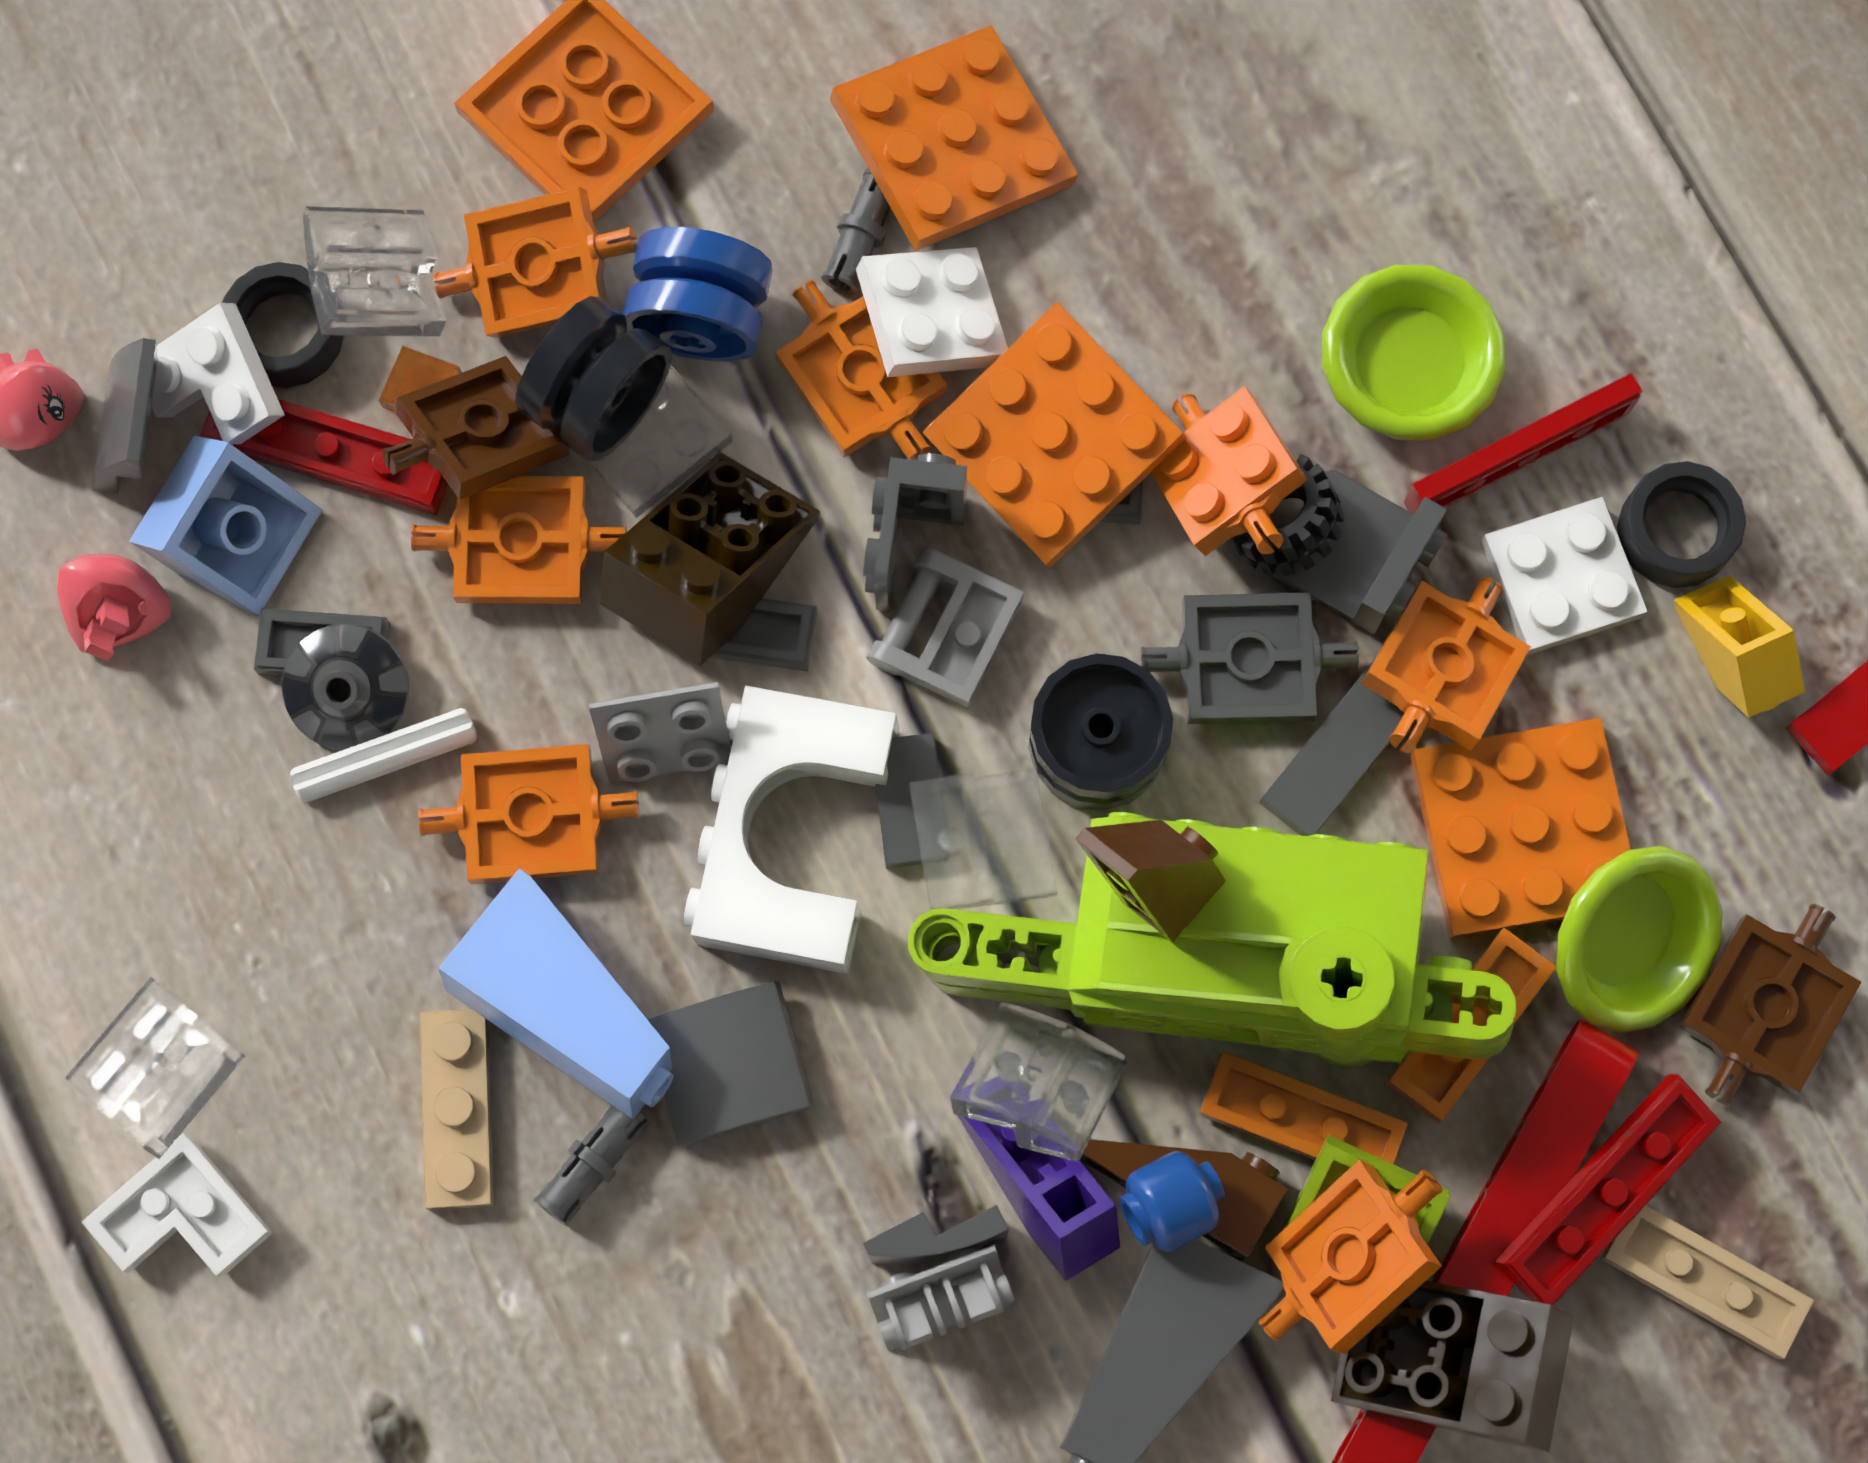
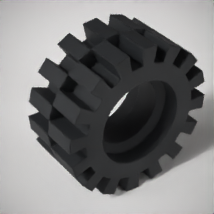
(1305, 533)

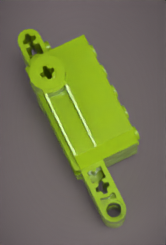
(1292, 953)

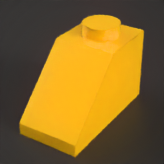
(1742, 645)

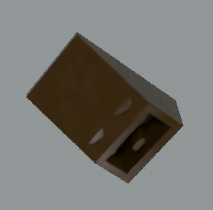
(704, 557)
(1463, 1364)

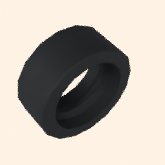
(276, 280)
(1708, 487)

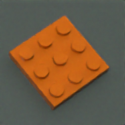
(585, 104)
(953, 137)
(1054, 434)
(1518, 823)

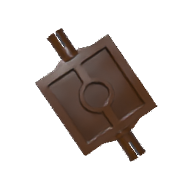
(473, 430)
(1770, 1004)

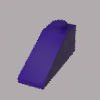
(1053, 1198)

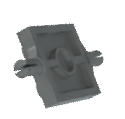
(1249, 658)

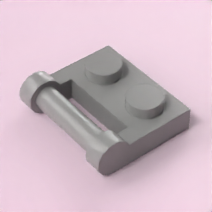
(964, 635)

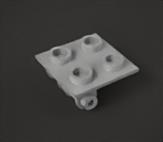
(662, 733)
(927, 1303)

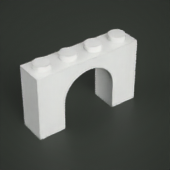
(774, 742)

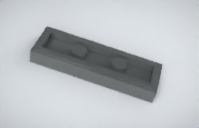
(1333, 760)

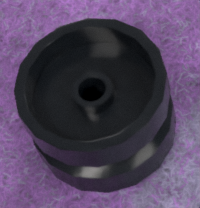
(593, 378)
(1107, 694)

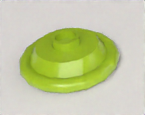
(1413, 352)
(1639, 939)

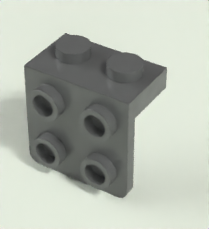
(915, 490)
(1373, 556)

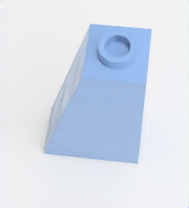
(554, 996)

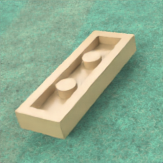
(456, 1109)
(1709, 1281)

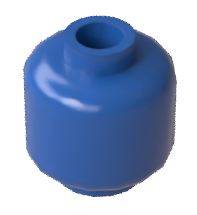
(1172, 1201)

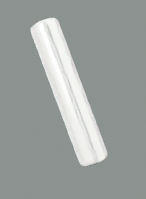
(383, 755)

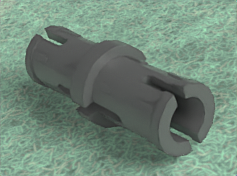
(859, 234)
(590, 1164)

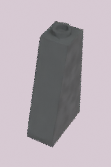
(1165, 1344)

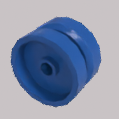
(699, 292)

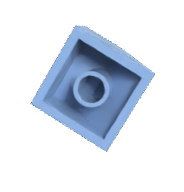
(226, 523)

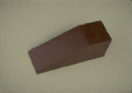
(1155, 870)
(1247, 1182)

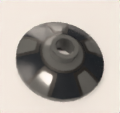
(369, 666)

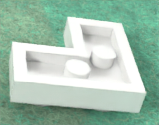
(216, 362)
(181, 1195)

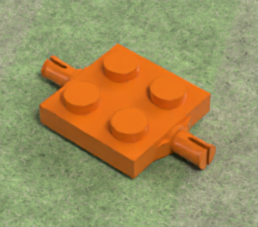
(534, 260)
(845, 380)
(1228, 473)
(519, 542)
(1446, 665)
(529, 813)
(1352, 1257)

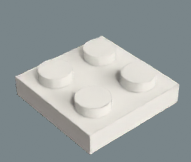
(931, 311)
(1564, 575)

